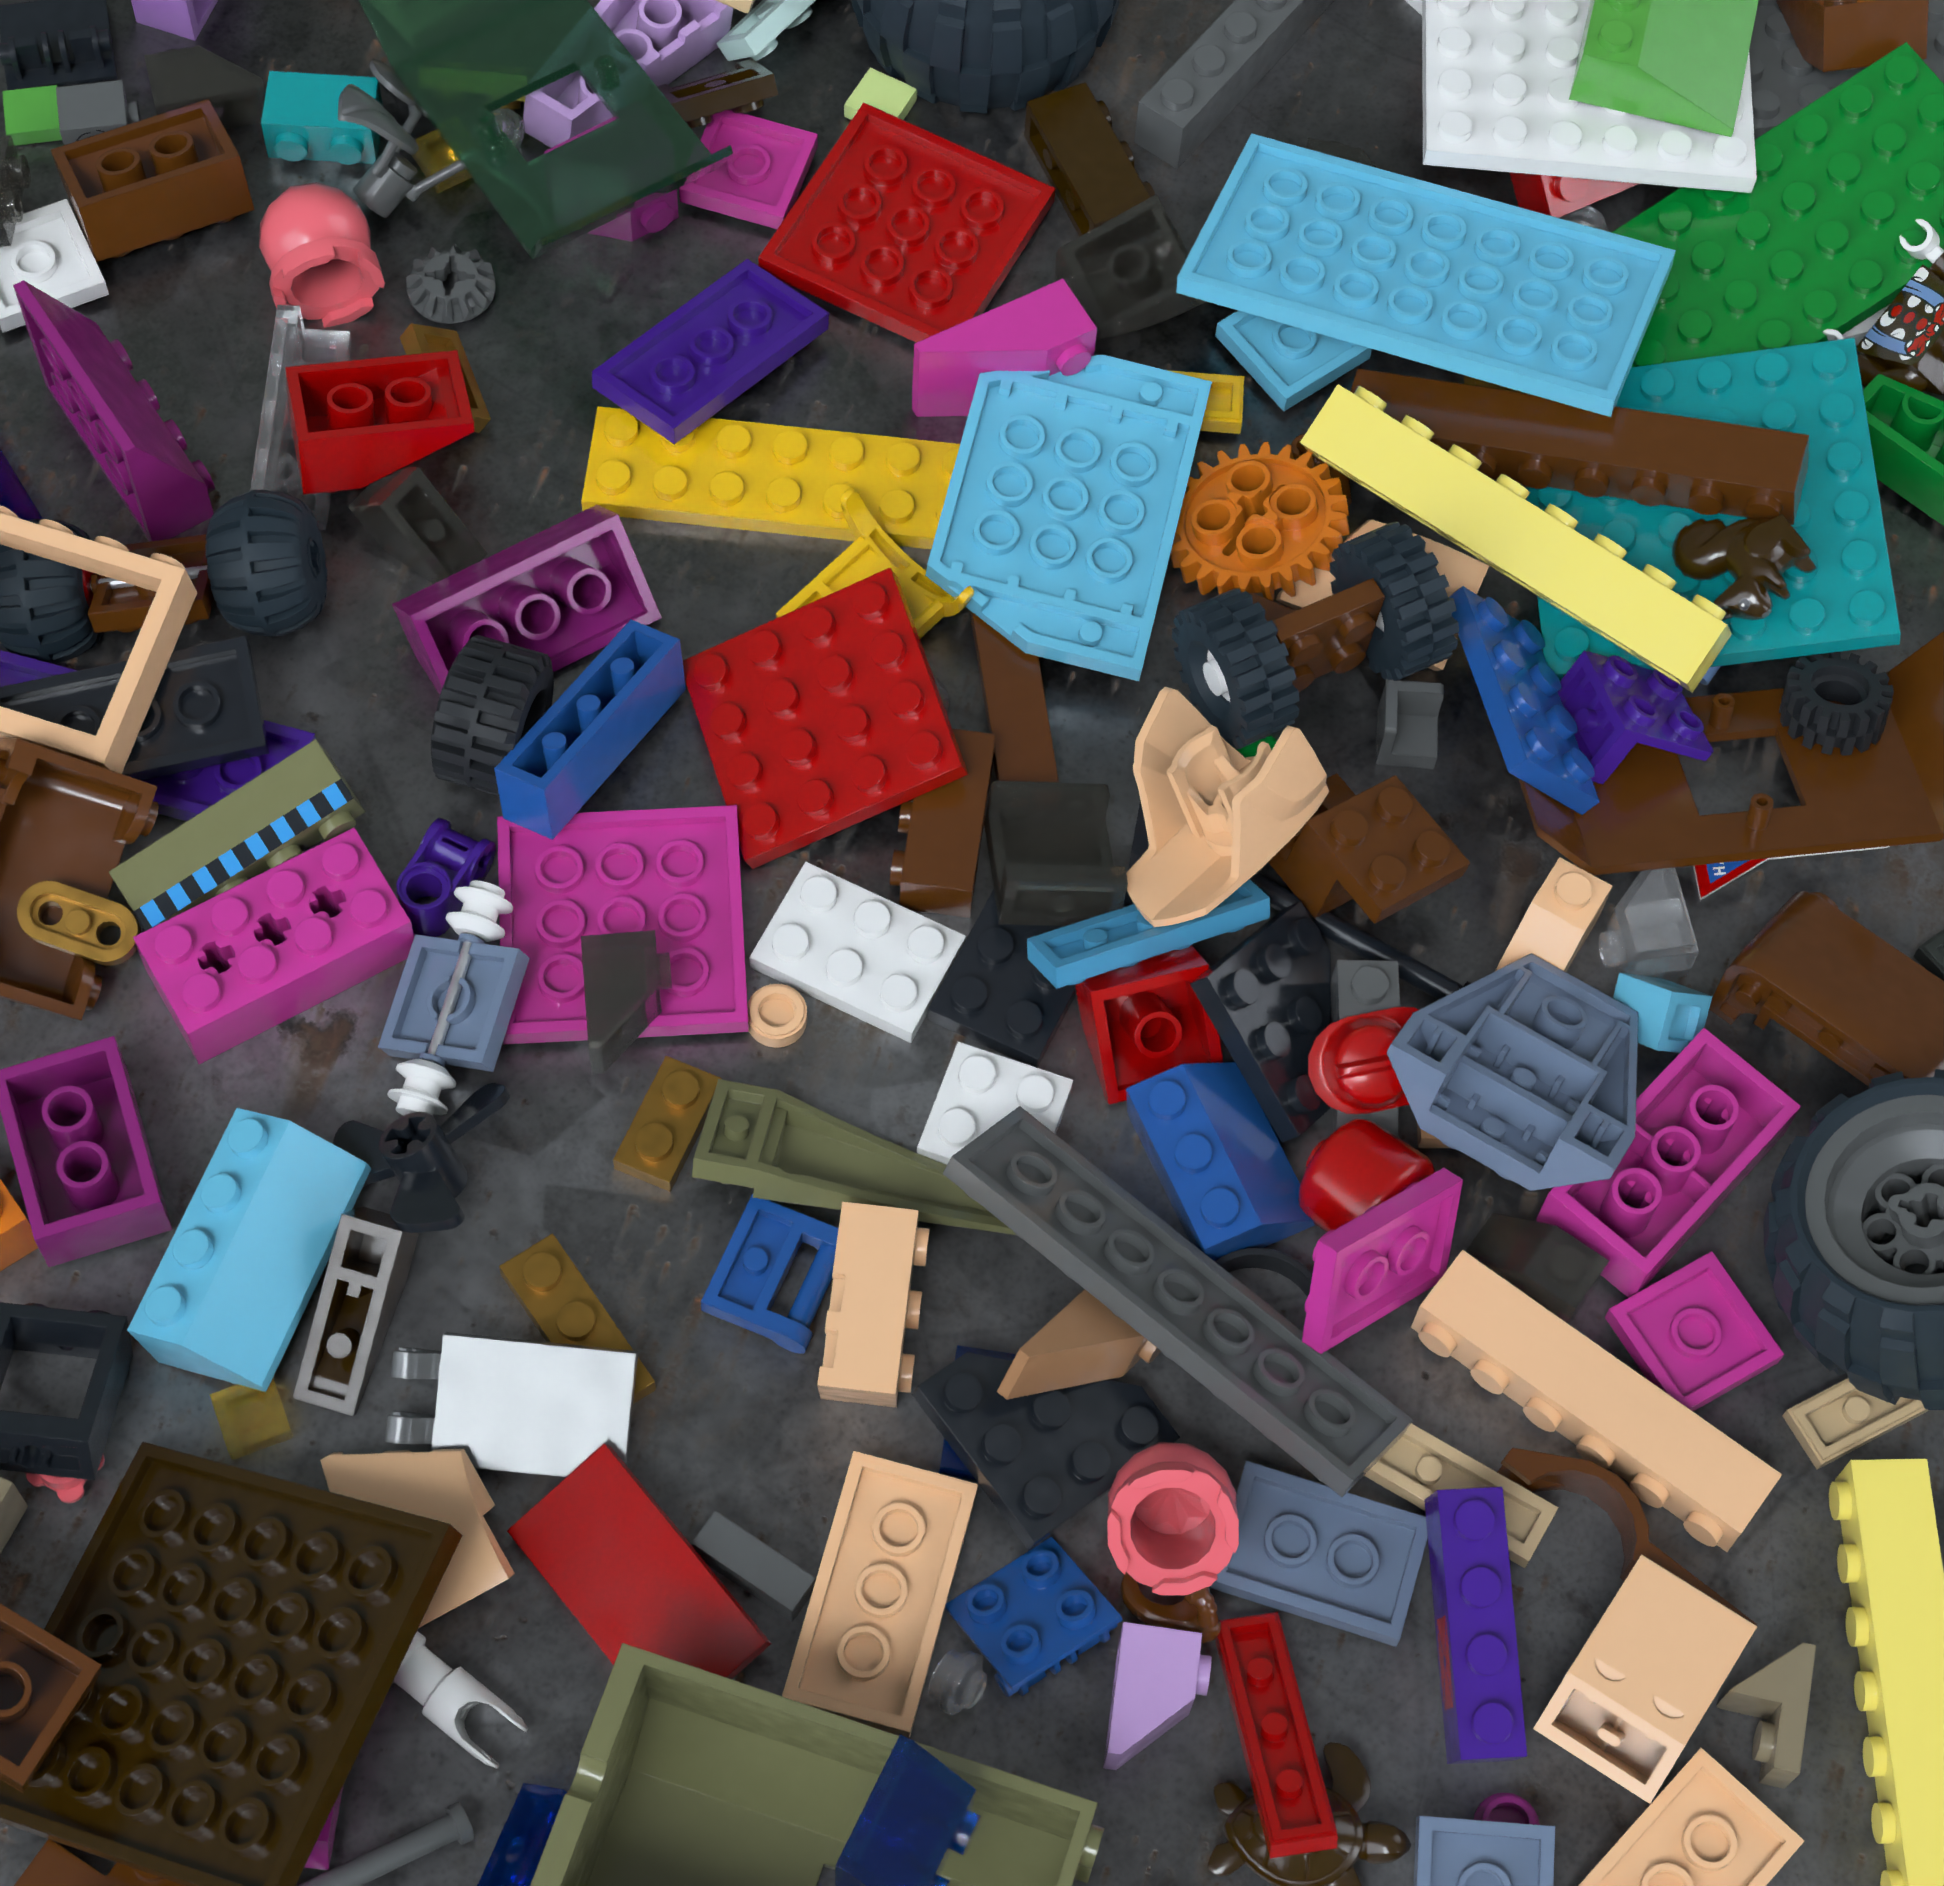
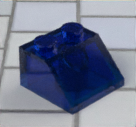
(909, 1823)

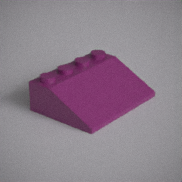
(117, 417)

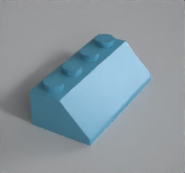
(248, 1251)

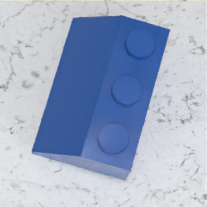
(1217, 1158)

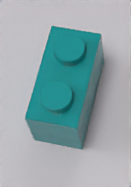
(304, 123)

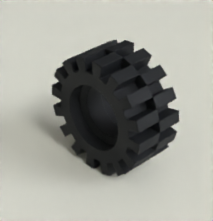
(1830, 724)

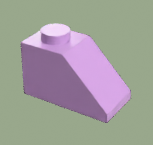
(1152, 1687)

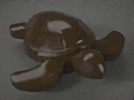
(1350, 1791)

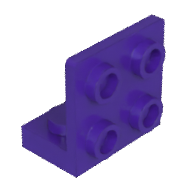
(1626, 706)

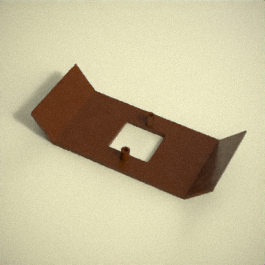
(1846, 801)

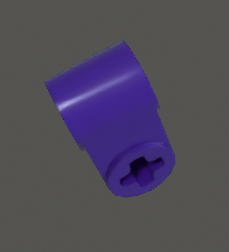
(437, 868)

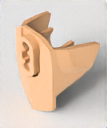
(1212, 810)

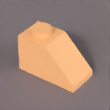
(1559, 917)

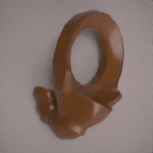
(1194, 1613)

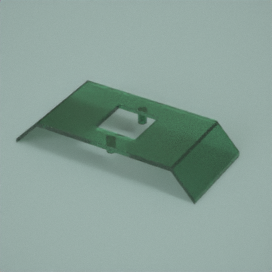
(486, 53)

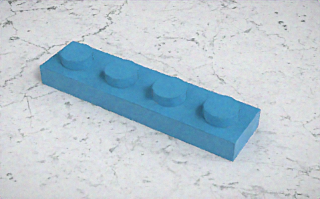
(1126, 937)

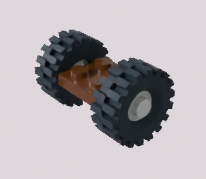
(1382, 608)

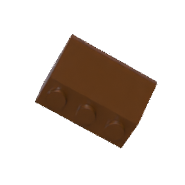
(153, 180)

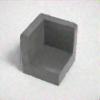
(1408, 724)

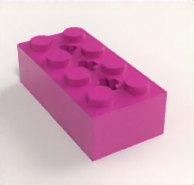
(276, 945)
(1706, 1119)

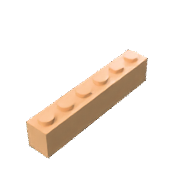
(1594, 1402)

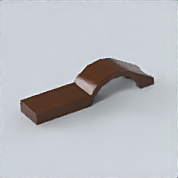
(1554, 1472)

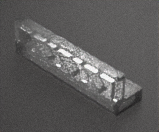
(275, 432)

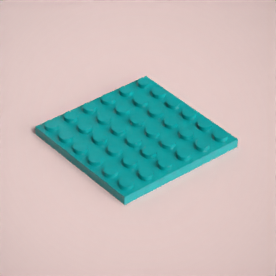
(1839, 515)

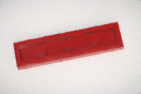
(1275, 1736)

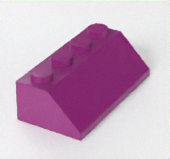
(549, 594)

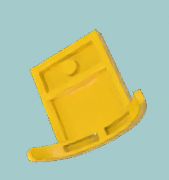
(871, 554)

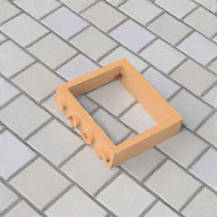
(148, 657)

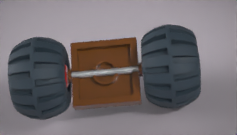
(256, 561)

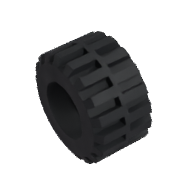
(487, 708)

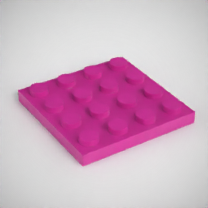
(619, 876)

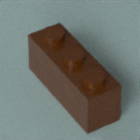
(946, 835)

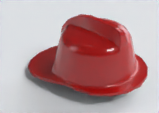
(1352, 1062)

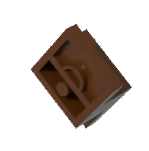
(1368, 850)

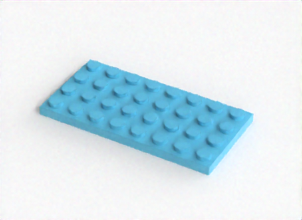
(1428, 273)

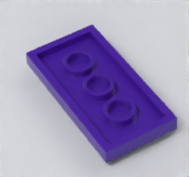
(710, 351)

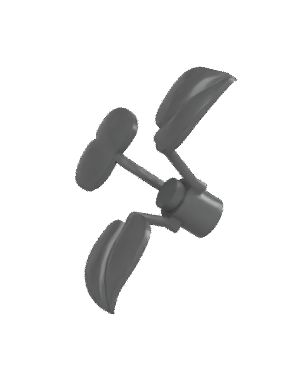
(391, 174)

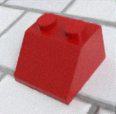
(1146, 1020)

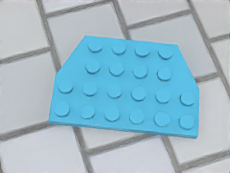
(1070, 507)

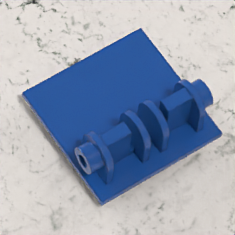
(1034, 1616)

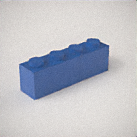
(590, 729)

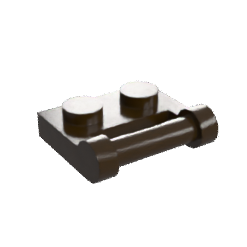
(734, 89)

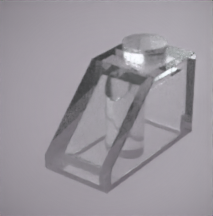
(1650, 929)

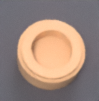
(777, 1015)

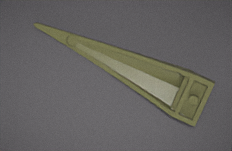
(814, 1159)

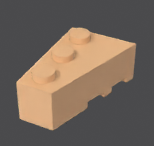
(872, 1305)

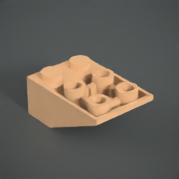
(1645, 1678)

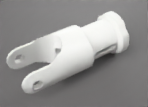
(448, 1695)

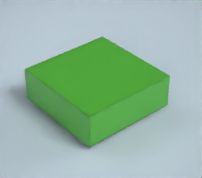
(31, 115)

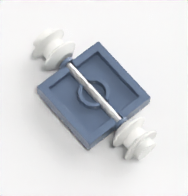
(453, 1001)

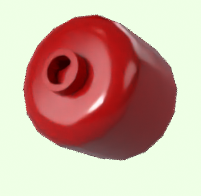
(1357, 1170)

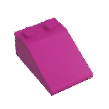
(1026, 334)

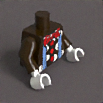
(1910, 333)

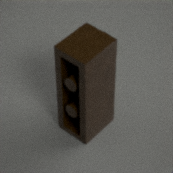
(1083, 157)

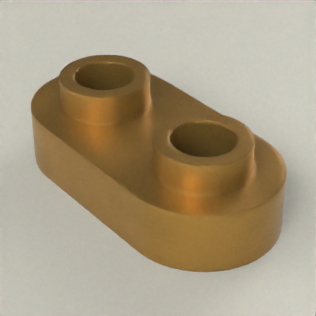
(81, 922)

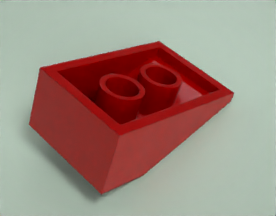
(373, 416)

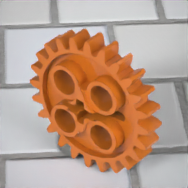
(1259, 522)

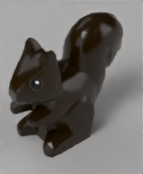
(1751, 551)

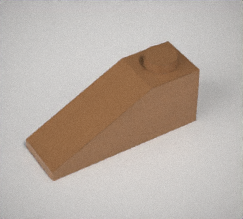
(1075, 1349)

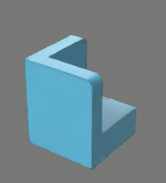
(1666, 1010)

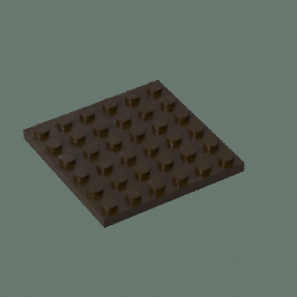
(238, 1667)

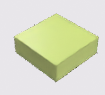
(882, 93)

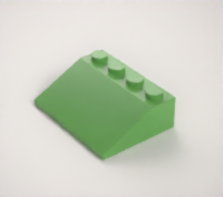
(1667, 59)

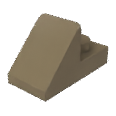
(1782, 1697)

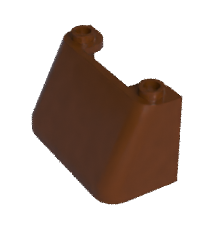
(67, 827)
(1838, 991)

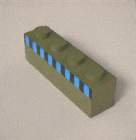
(240, 836)

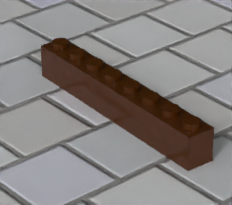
(1622, 456)

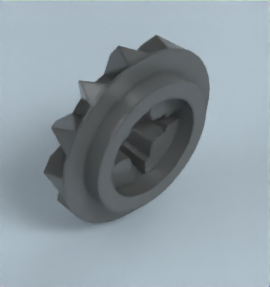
(470, 294)

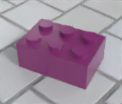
(81, 1152)

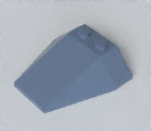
(1525, 1074)

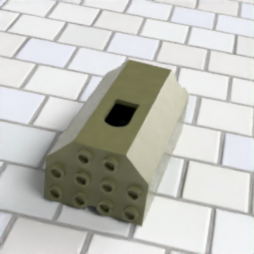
(752, 1789)

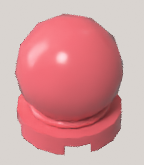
(320, 254)
(1172, 1518)

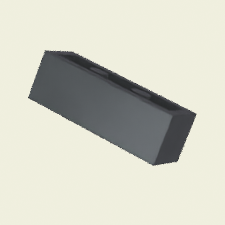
(754, 1566)

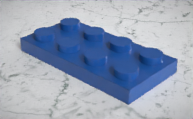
(1524, 701)

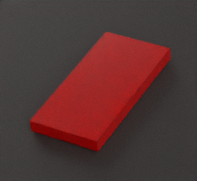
(633, 1571)

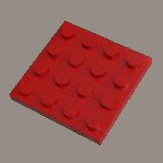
(906, 227)
(823, 718)

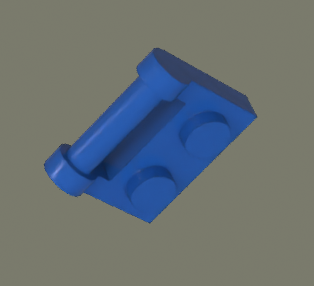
(757, 1266)

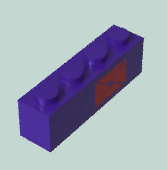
(1475, 1626)

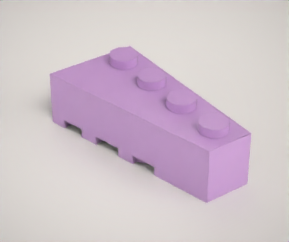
(660, 36)

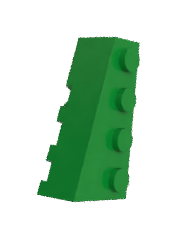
(1907, 442)

